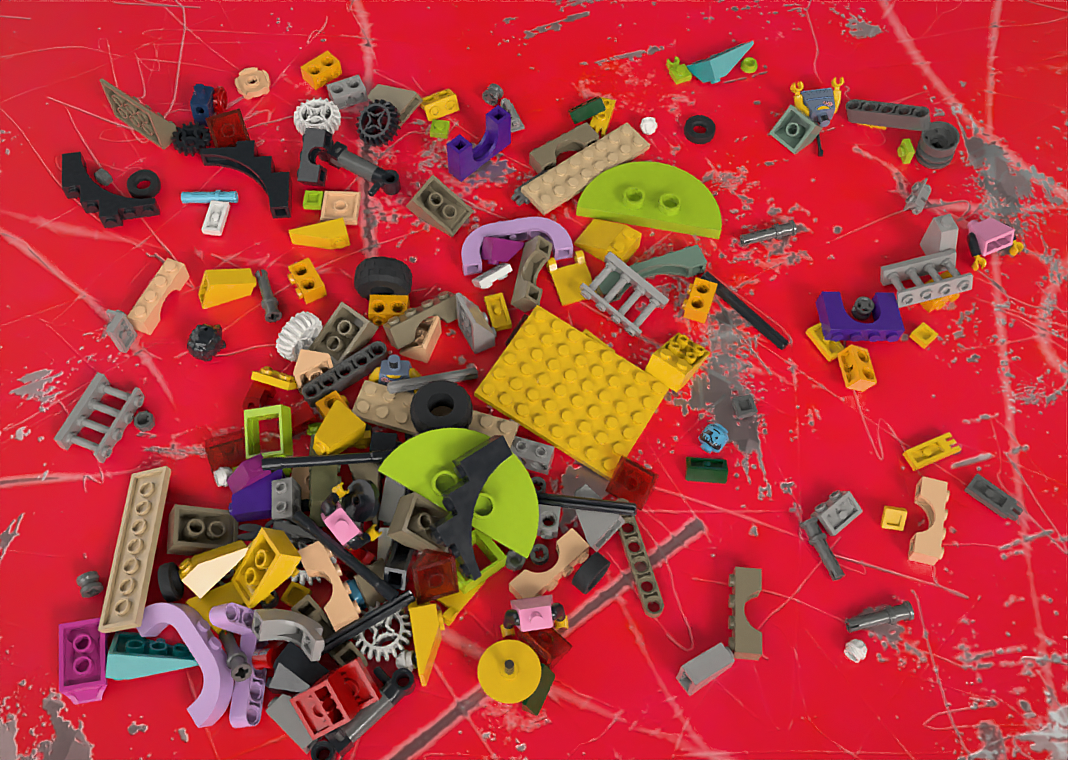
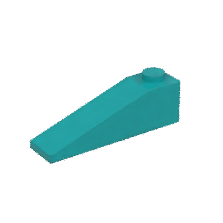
(719, 64)
(138, 657)

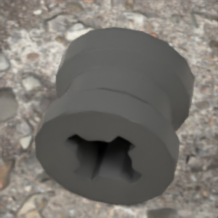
(492, 94)
(862, 303)
(89, 584)

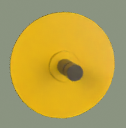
(509, 671)

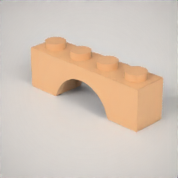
(147, 310)
(931, 497)
(570, 550)
(340, 608)

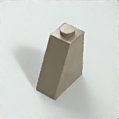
(404, 100)

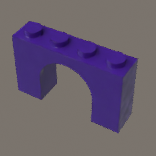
(465, 160)
(841, 327)

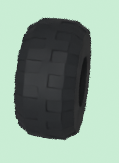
(382, 277)
(441, 394)

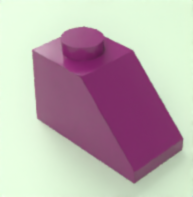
(499, 250)
(247, 473)

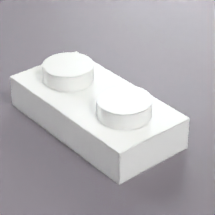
(216, 218)
(498, 272)

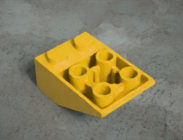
(676, 361)

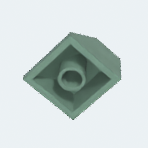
(795, 129)

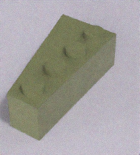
(321, 482)

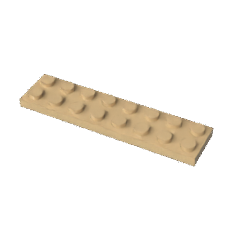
(579, 170)
(393, 412)
(135, 551)

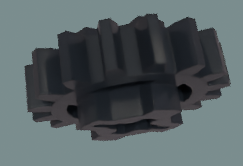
(191, 138)

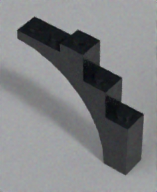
(261, 169)
(94, 199)
(461, 498)
(398, 566)

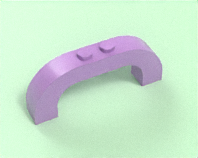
(517, 230)
(205, 649)

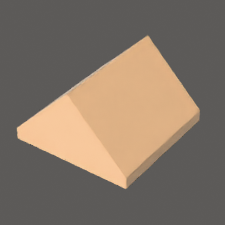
(425, 340)
(309, 366)

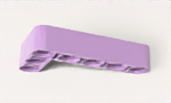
(247, 694)

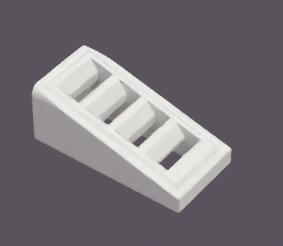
(385, 545)

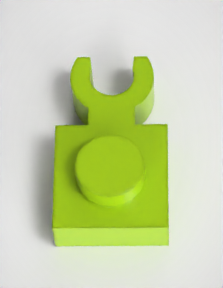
(678, 72)

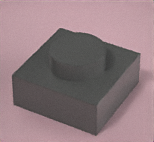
(744, 406)

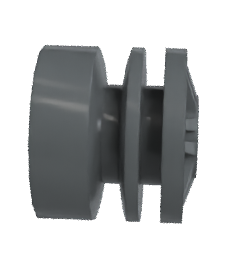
(937, 145)

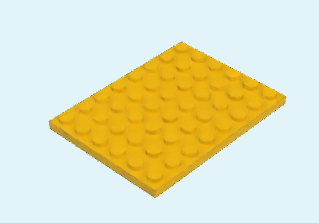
(572, 392)

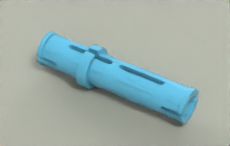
(206, 197)

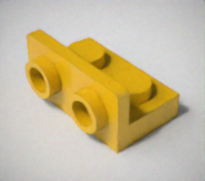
(439, 104)

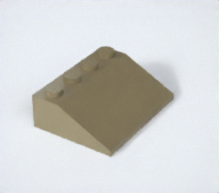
(139, 116)

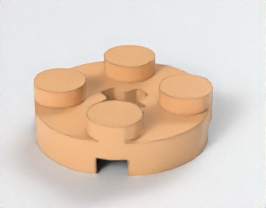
(249, 90)

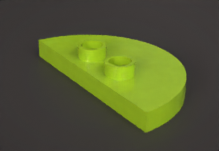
(652, 197)
(506, 504)

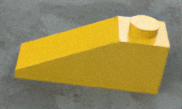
(324, 235)

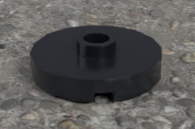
(362, 500)

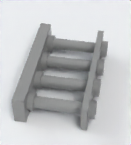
(922, 266)
(627, 276)
(90, 402)

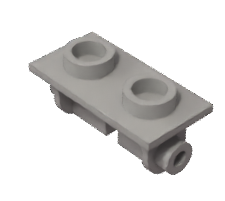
(516, 123)
(918, 196)

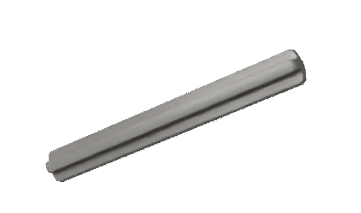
(416, 383)

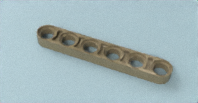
(640, 556)

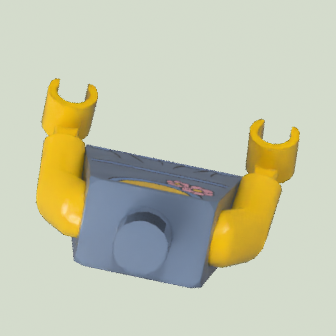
(818, 103)
(393, 370)

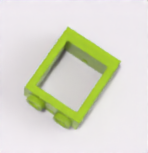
(252, 437)
(492, 552)

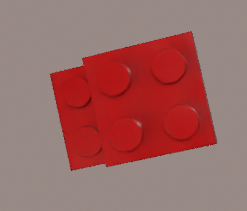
(335, 698)

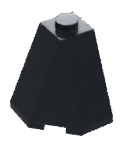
(294, 672)

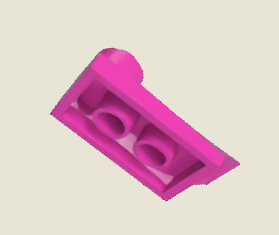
(82, 661)

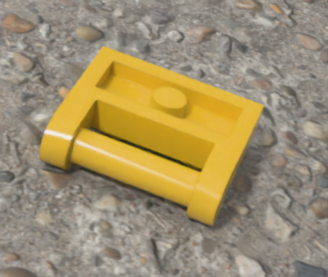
(274, 378)

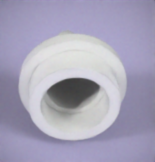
(648, 125)
(222, 475)
(855, 650)
(407, 660)

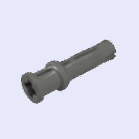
(776, 231)
(268, 302)
(818, 540)
(889, 615)
(236, 659)

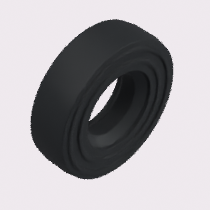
(699, 138)
(143, 175)
(170, 582)

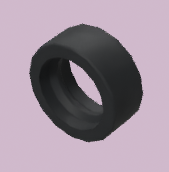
(590, 572)

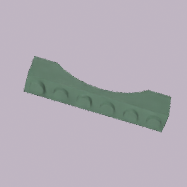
(684, 263)

